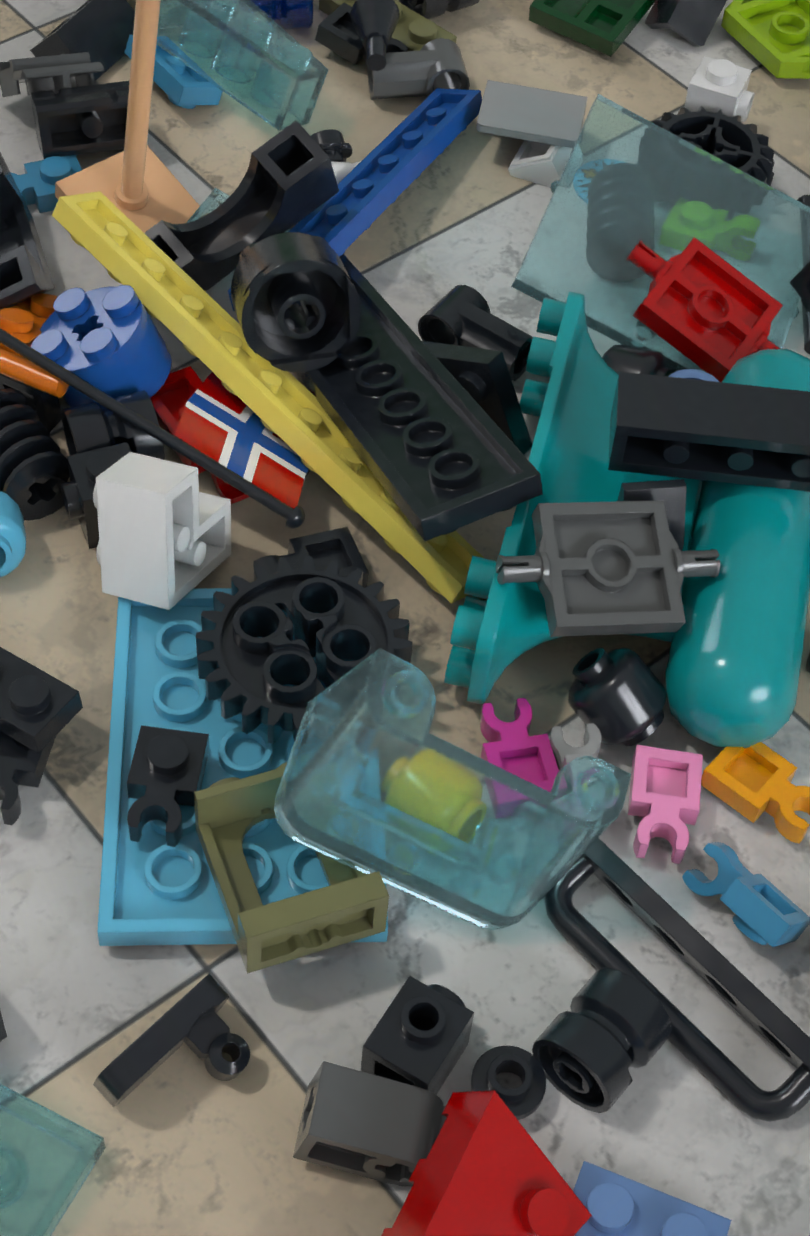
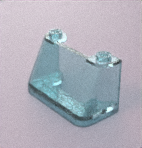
(427, 814)

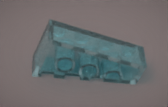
(244, 56)

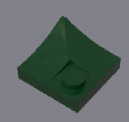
(593, 23)

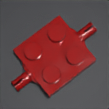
(704, 307)

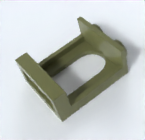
(292, 927)

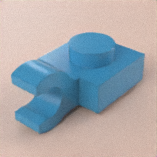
(758, 905)

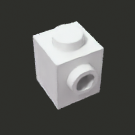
(720, 86)

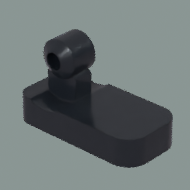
(188, 1021)

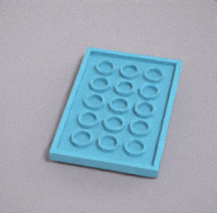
(161, 890)

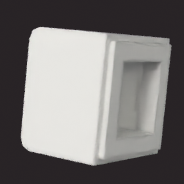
(539, 162)

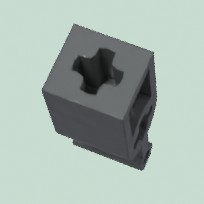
(367, 1124)

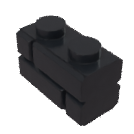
(81, 119)

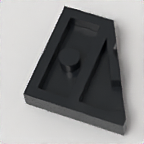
(489, 383)

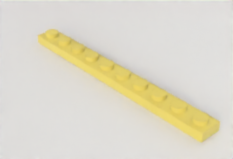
(270, 393)

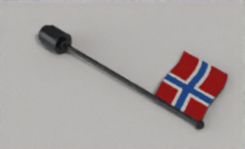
(213, 433)

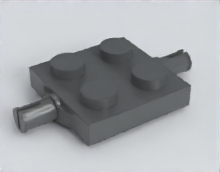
(607, 568)

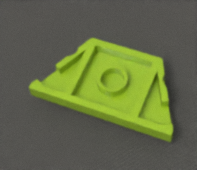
(773, 33)

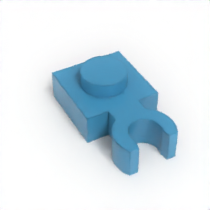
(39, 180)

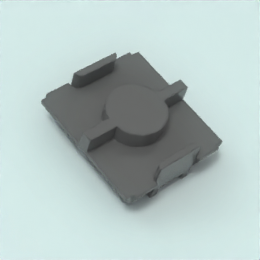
(47, 73)

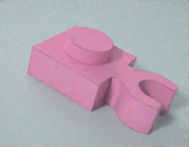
(667, 794)

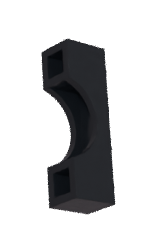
(281, 187)

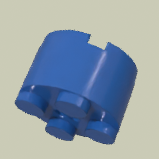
(106, 342)

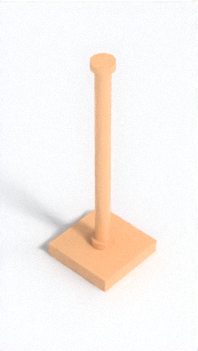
(136, 177)

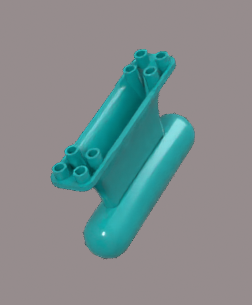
(744, 631)

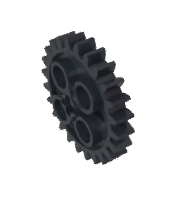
(330, 621)

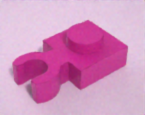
(514, 749)

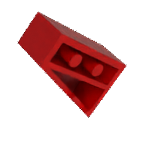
(486, 1179)

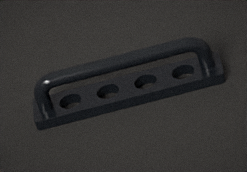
(707, 963)

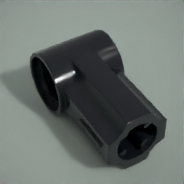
(466, 320)

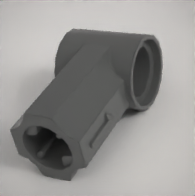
(420, 72)

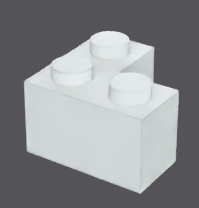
(157, 530)

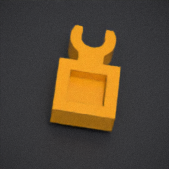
(757, 782)

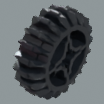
(725, 139)

